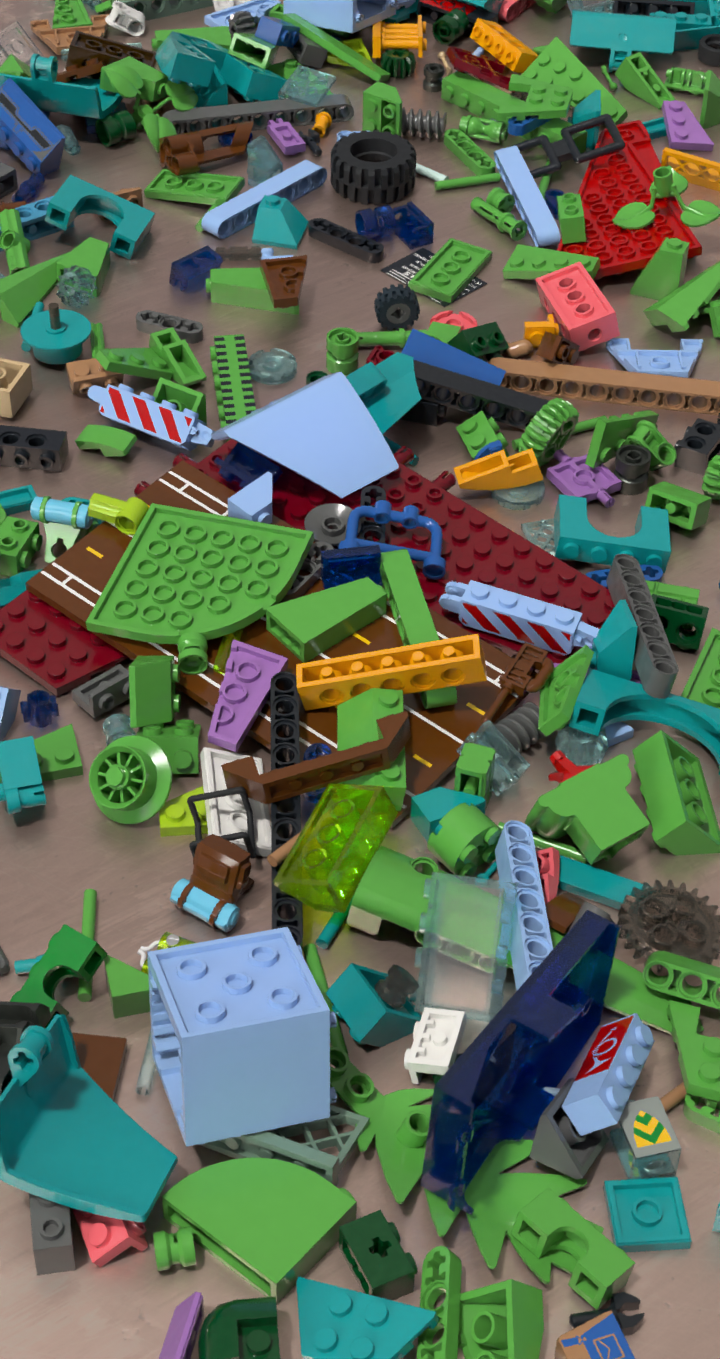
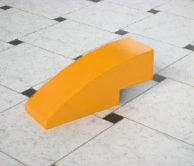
(499, 471)

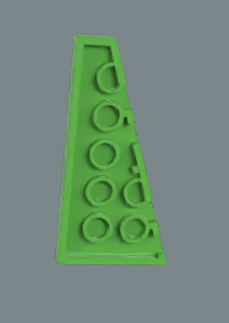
(563, 68)

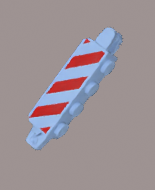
(151, 417)
(518, 617)

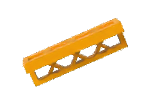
(698, 172)

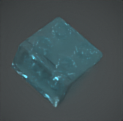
(307, 86)

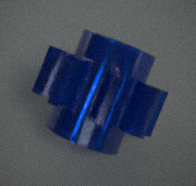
(39, 708)

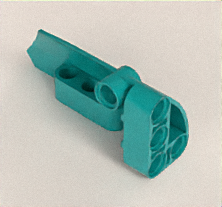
(387, 389)

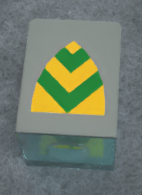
(646, 1140)

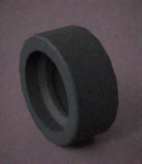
(710, 50)

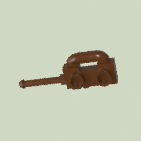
(518, 678)

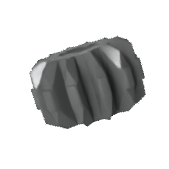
(241, 23)

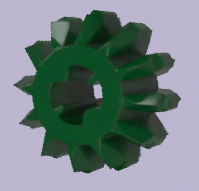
(398, 63)

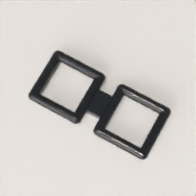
(567, 148)

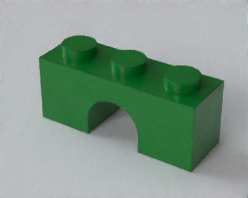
(67, 956)

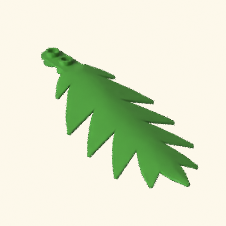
(493, 1195)

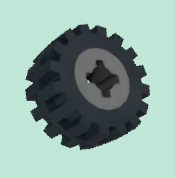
(396, 307)

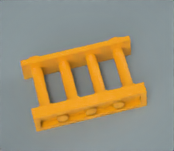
(399, 37)

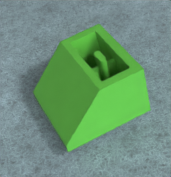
(382, 109)

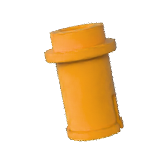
(322, 122)

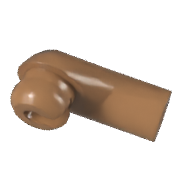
(519, 348)

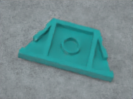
(356, 1324)

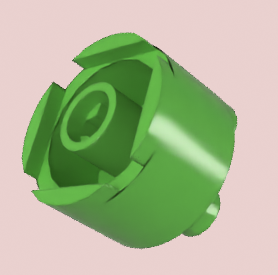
(465, 840)

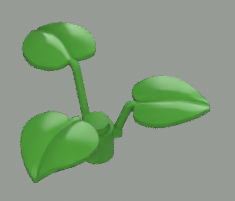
(127, 84)
(666, 184)

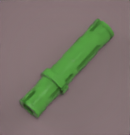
(385, 338)

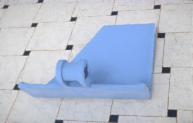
(319, 435)

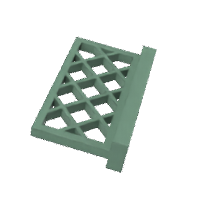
(277, 1146)

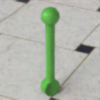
(613, 86)

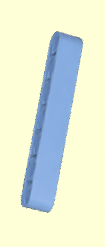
(527, 197)
(242, 209)
(530, 931)

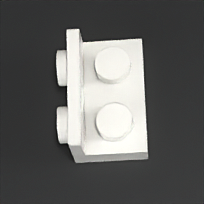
(435, 1042)

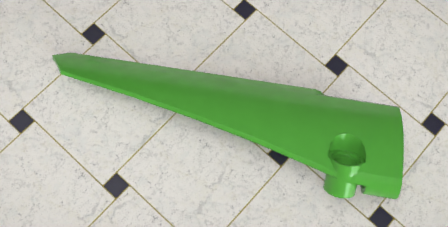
(395, 890)

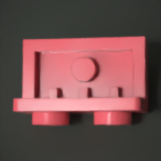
(109, 1236)

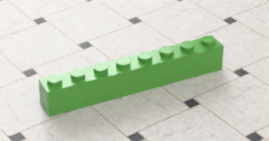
(486, 101)

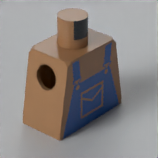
(594, 1340)

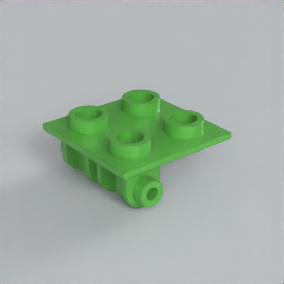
(685, 80)

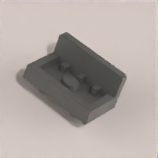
(103, 691)

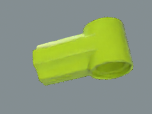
(124, 514)

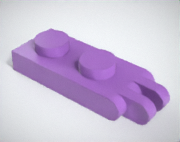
(285, 137)

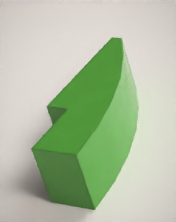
(177, 356)

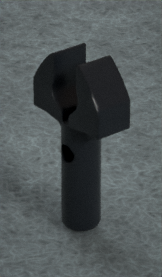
(312, 140)
(619, 1303)

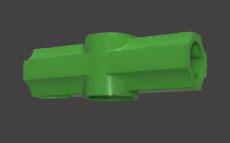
(13, 241)

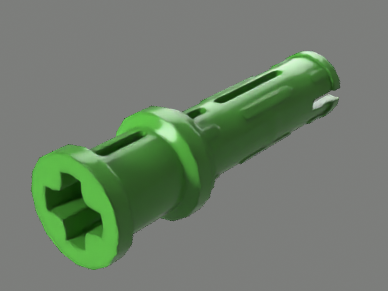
(482, 208)

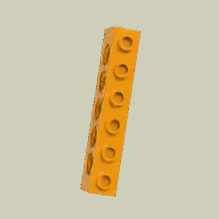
(400, 668)

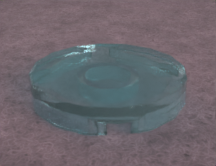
(273, 366)
(520, 497)

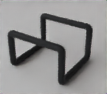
(248, 838)

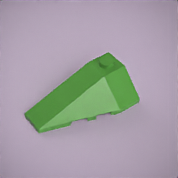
(501, 1321)

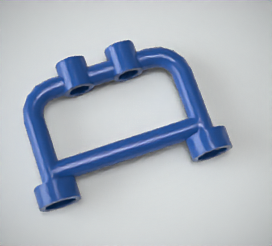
(433, 564)

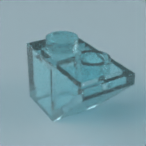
(262, 161)

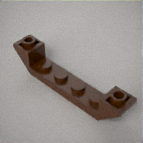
(319, 772)

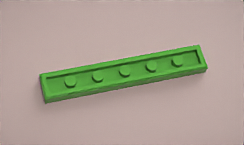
(338, 48)

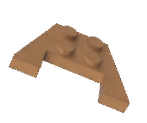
(61, 37)

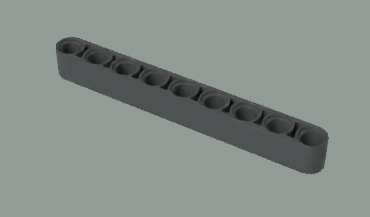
(268, 109)

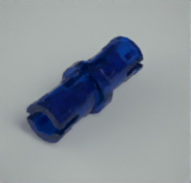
(29, 188)

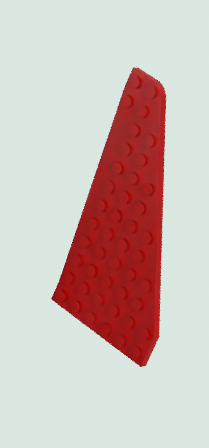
(612, 184)

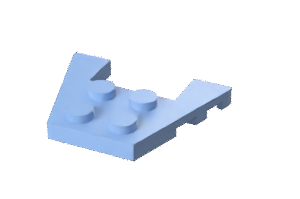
(659, 362)

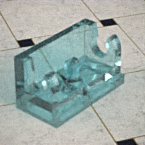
(508, 764)

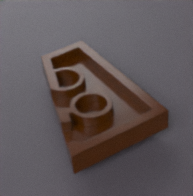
(284, 279)

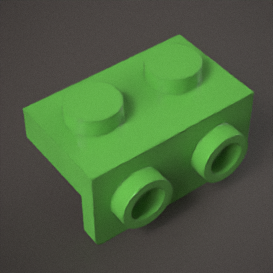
(479, 432)

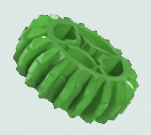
(549, 429)

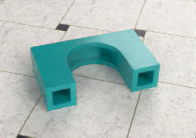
(81, 197)
(580, 541)

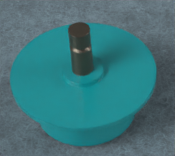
(56, 334)

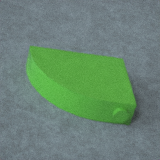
(261, 1218)

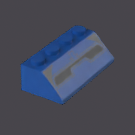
(29, 131)

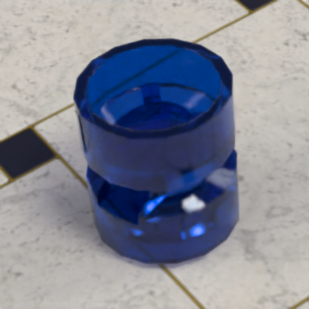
(375, 222)

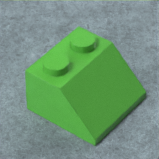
(153, 690)

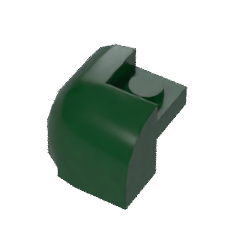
(241, 1330)

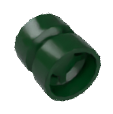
(450, 26)
(115, 128)

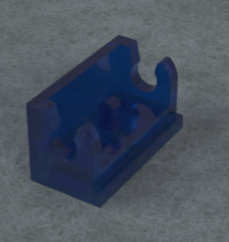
(413, 226)
(193, 266)

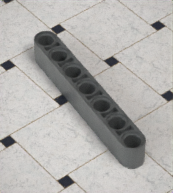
(652, 649)

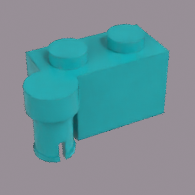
(20, 775)

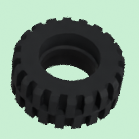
(373, 167)

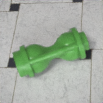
(474, 126)

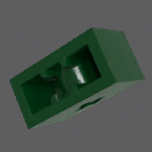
(376, 1256)

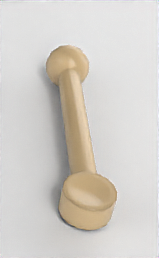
(441, 56)

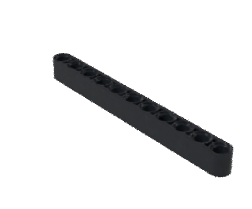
(286, 812)

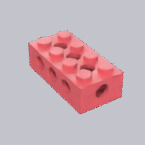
(578, 306)

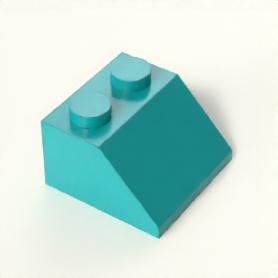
(365, 1012)

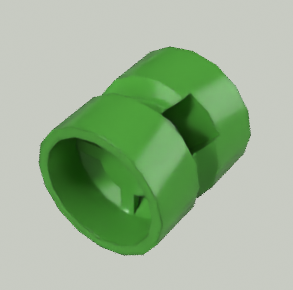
(342, 350)

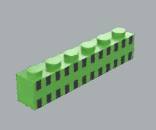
(231, 378)

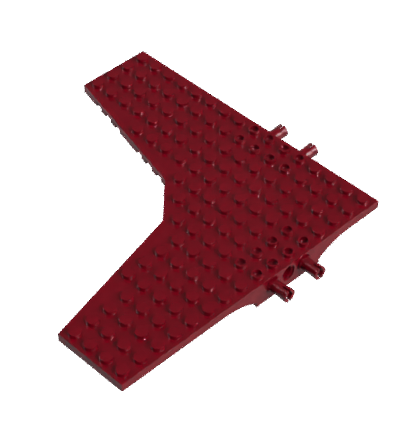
(474, 546)

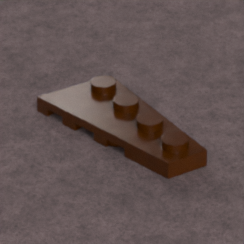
(73, 71)

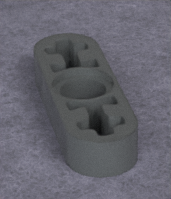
(152, 321)
(304, 583)

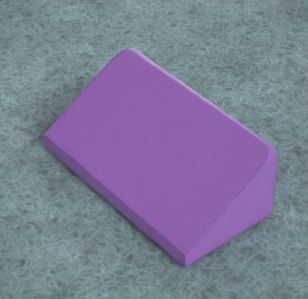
(184, 1328)

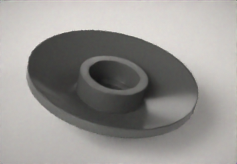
(329, 523)

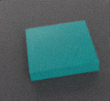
(647, 1214)

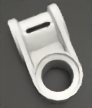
(122, 18)

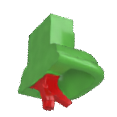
(589, 807)

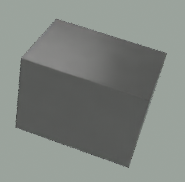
(560, 1144)

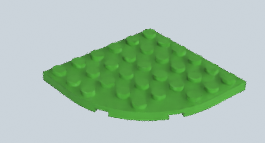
(197, 576)

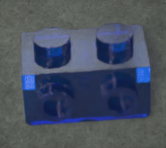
(245, 466)
(350, 564)

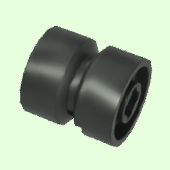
(632, 468)

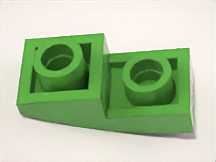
(109, 439)

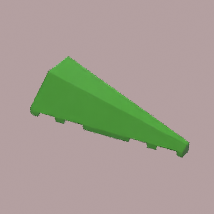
(25, 288)
(685, 301)

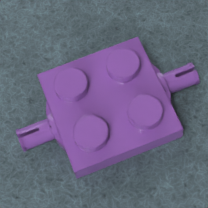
(580, 480)

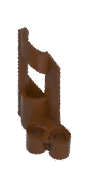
(186, 151)

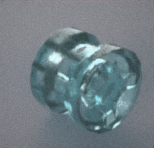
(116, 727)

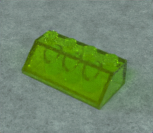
(337, 846)

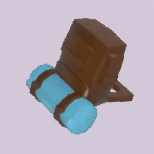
(216, 882)

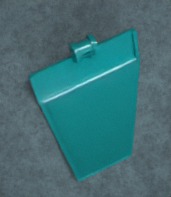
(622, 34)
(76, 97)
(70, 1138)

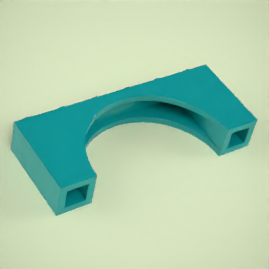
(612, 699)

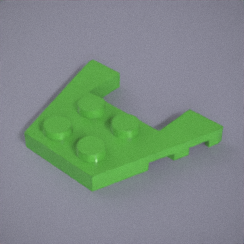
(543, 99)
(697, 1053)

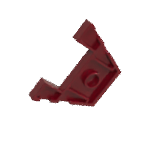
(480, 66)

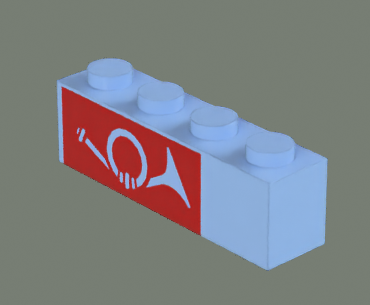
(608, 1074)

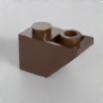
(558, 349)

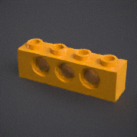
(503, 45)

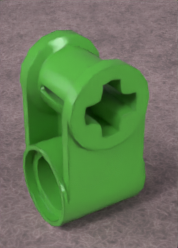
(661, 450)

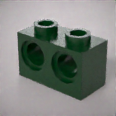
(678, 614)

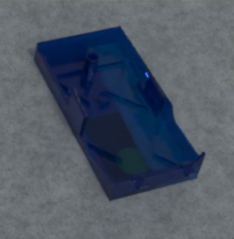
(529, 1045)

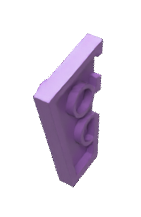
(683, 128)

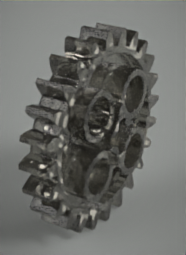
(669, 922)

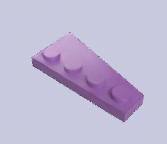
(243, 693)

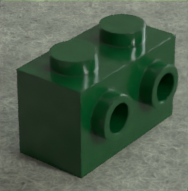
(481, 341)

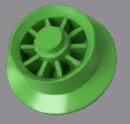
(131, 779)

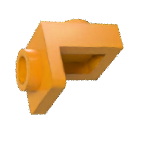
(535, 330)

